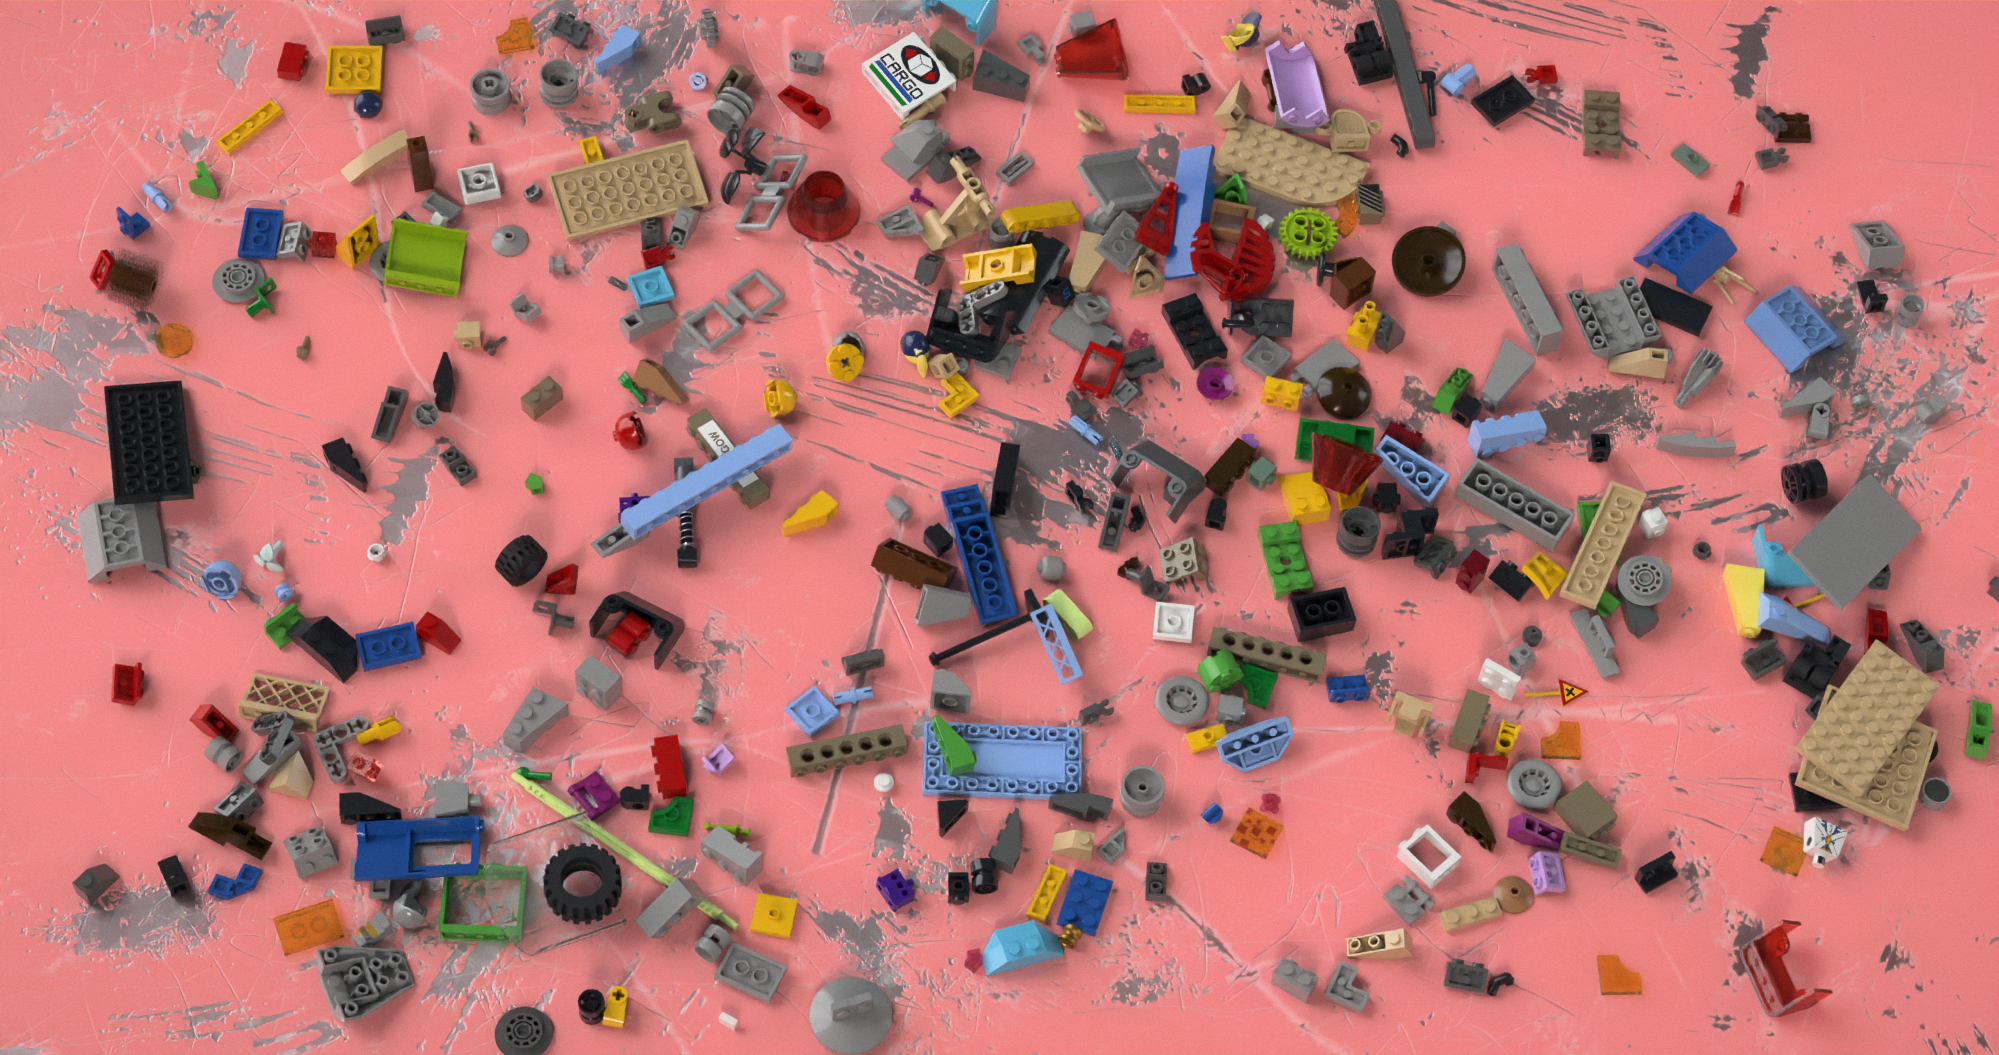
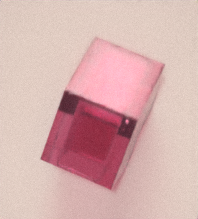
(973, 960)

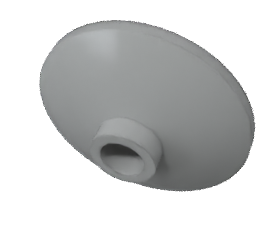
(509, 246)

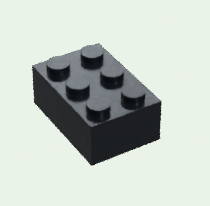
(1321, 614)

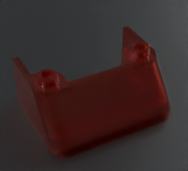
(1769, 975)

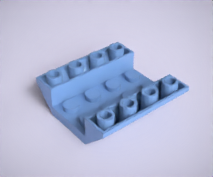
(1793, 327)

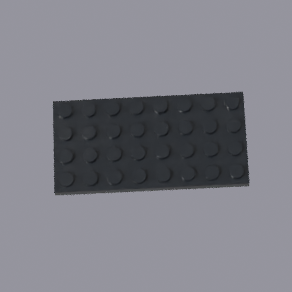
(148, 442)

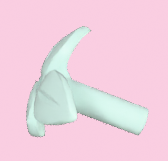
(267, 554)

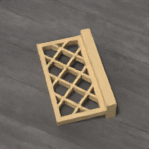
(303, 719)

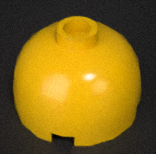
(779, 397)

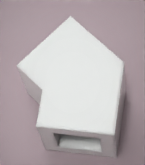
(439, 219)
(1265, 221)

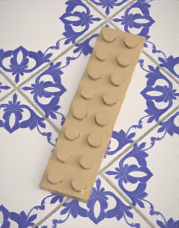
(1602, 545)

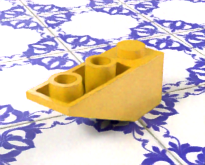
(814, 513)

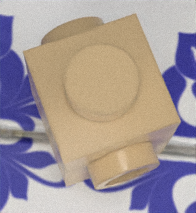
(468, 334)

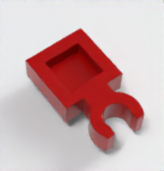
(1545, 74)
(654, 257)

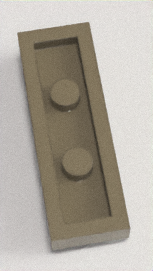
(1590, 850)

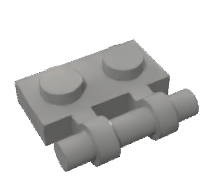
(1404, 904)

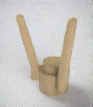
(1724, 275)

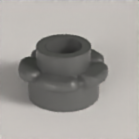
(1702, 546)

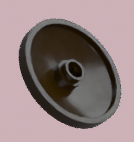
(1428, 261)

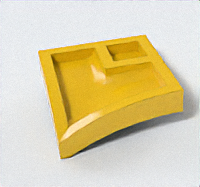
(1545, 573)

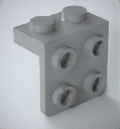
(310, 851)

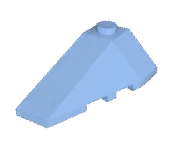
(1788, 620)

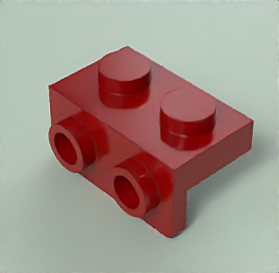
(127, 684)

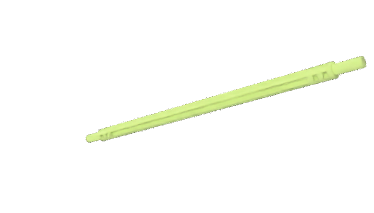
(618, 846)

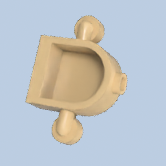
(1349, 131)

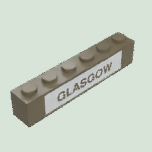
(715, 442)

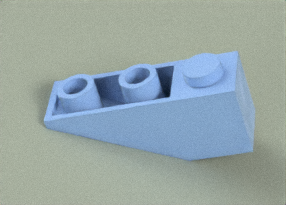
(621, 47)

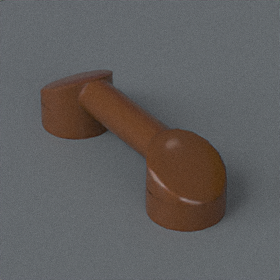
(1267, 82)

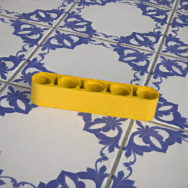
(1040, 216)

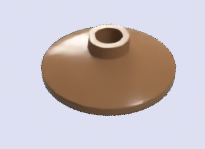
(1512, 902)

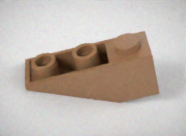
(656, 378)

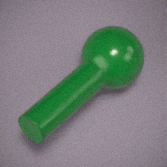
(525, 772)

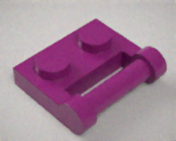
(598, 791)

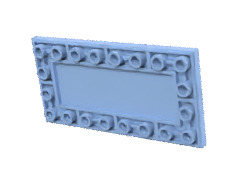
(1010, 762)

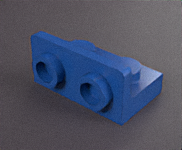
(1347, 688)

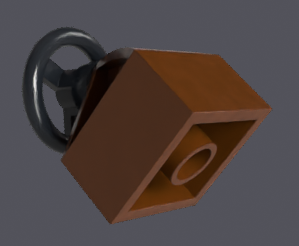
(1350, 279)

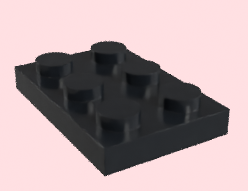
(1502, 101)

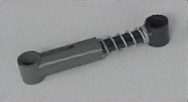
(687, 552)

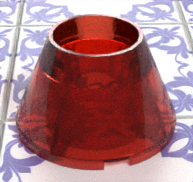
(823, 220)
(1341, 464)

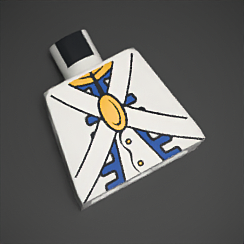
(1822, 841)

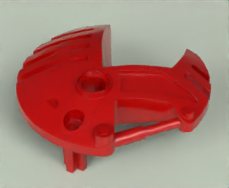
(1250, 262)

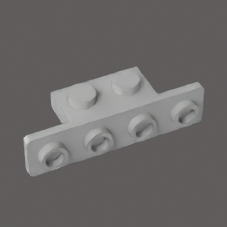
(1597, 641)

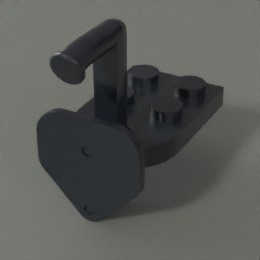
(1267, 317)

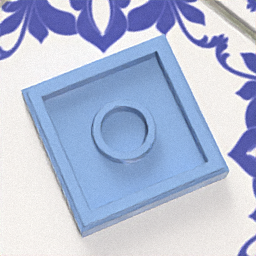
(812, 711)

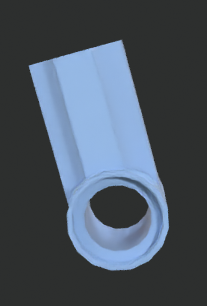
(1455, 82)

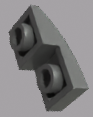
(457, 466)
(1156, 881)

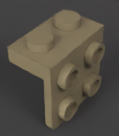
(1184, 560)

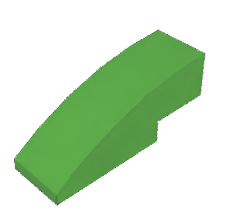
(1978, 730)

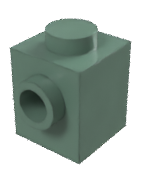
(1261, 473)

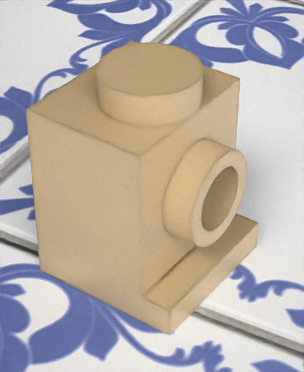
(943, 365)

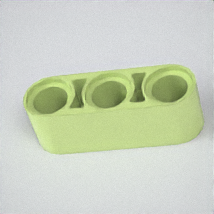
(1069, 615)

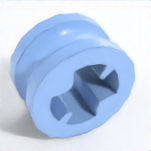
(284, 591)

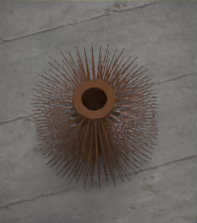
(133, 279)

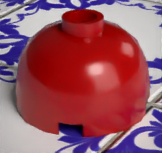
(629, 431)

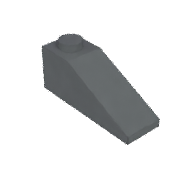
(1114, 521)
(1637, 618)

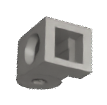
(1931, 408)

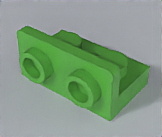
(277, 626)

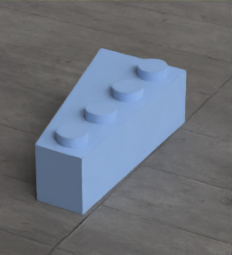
(1413, 472)

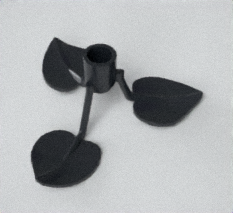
(751, 164)

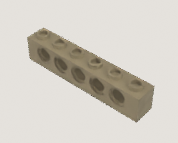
(1274, 662)
(854, 743)

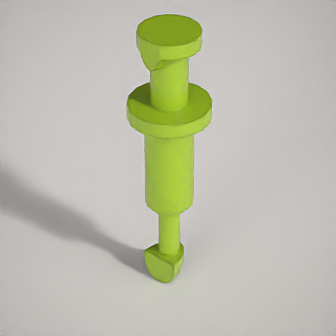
(735, 830)

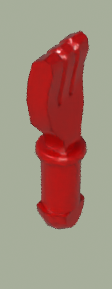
(1735, 204)

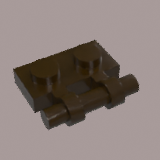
(1795, 132)

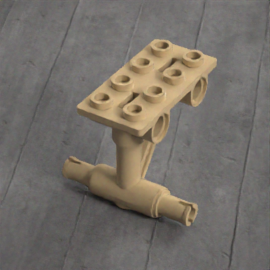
(964, 217)

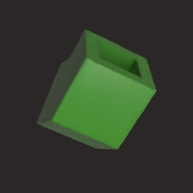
(534, 483)

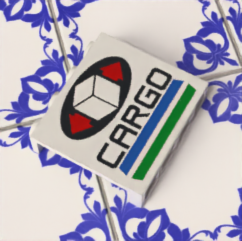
(907, 74)

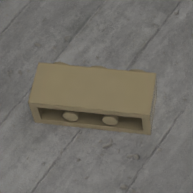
(1470, 721)

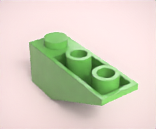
(1452, 390)

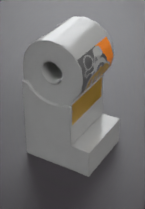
(373, 931)

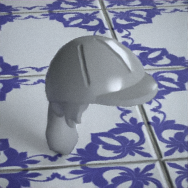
(407, 910)

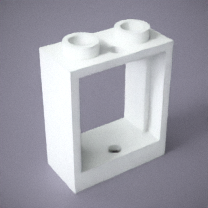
(1428, 877)

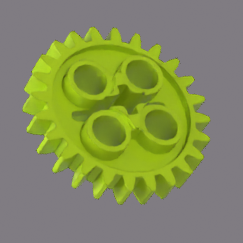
(1324, 234)

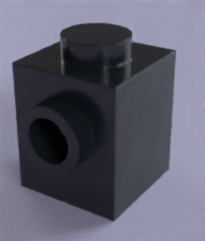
(1598, 448)
(1386, 497)

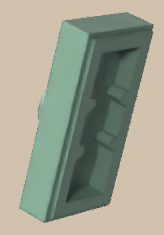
(1690, 160)

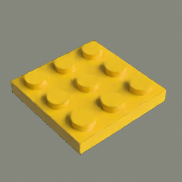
(354, 69)

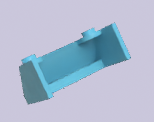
(979, 14)
(1779, 568)

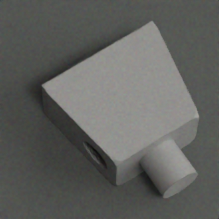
(454, 799)

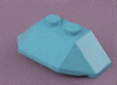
(1019, 947)

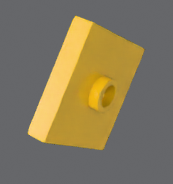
(773, 915)

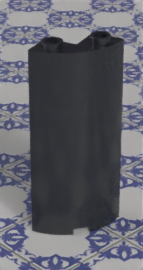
(1028, 297)

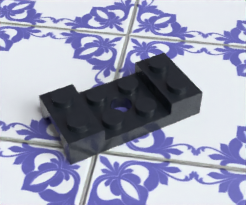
(1185, 316)

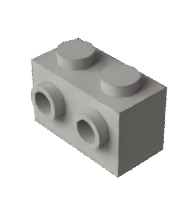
(1294, 979)

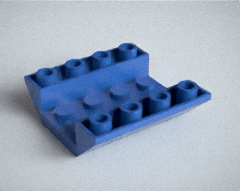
(1689, 249)

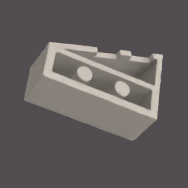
(533, 718)
(671, 907)

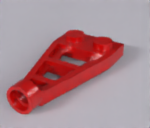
(1151, 237)

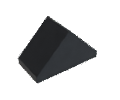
(949, 814)

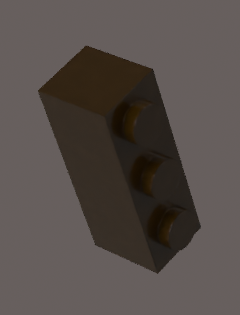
(1230, 467)

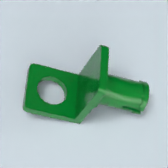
(261, 302)

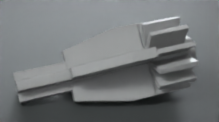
(1701, 372)

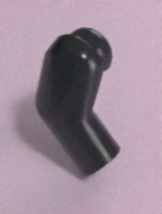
(1402, 144)
(1138, 521)
(1497, 981)

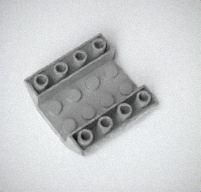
(1614, 319)
(120, 537)

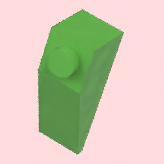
(954, 748)

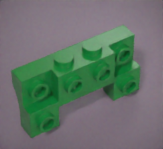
(1353, 434)

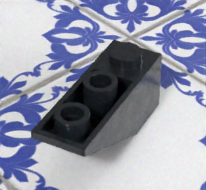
(342, 463)
(361, 807)

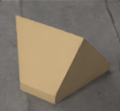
(1145, 279)
(292, 778)

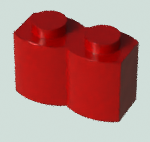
(292, 61)
(629, 634)

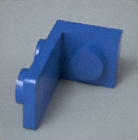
(131, 225)

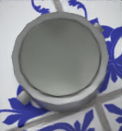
(1934, 794)

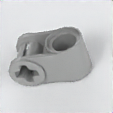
(807, 62)
(1818, 422)

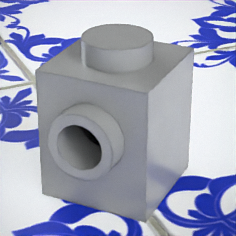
(1080, 23)
(1230, 709)

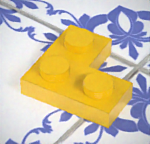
(960, 395)

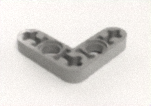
(993, 292)
(330, 746)

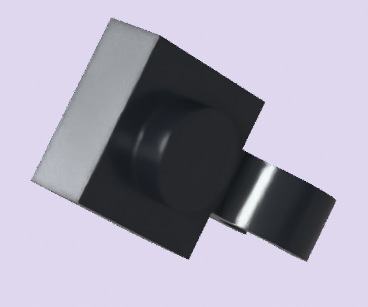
(1075, 494)

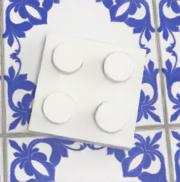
(1173, 622)
(1499, 679)

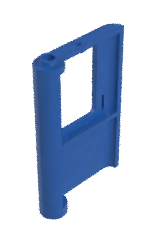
(388, 847)

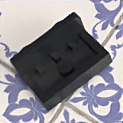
(1511, 580)

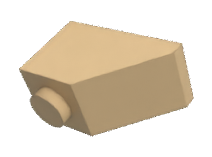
(1074, 844)

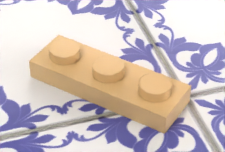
(1470, 914)

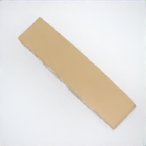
(377, 155)

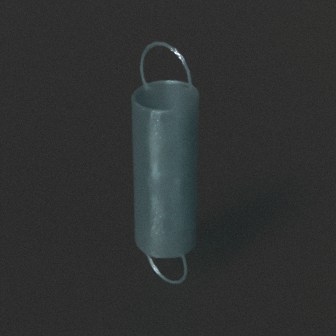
(614, 281)

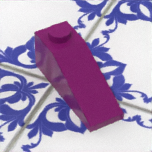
(1534, 832)

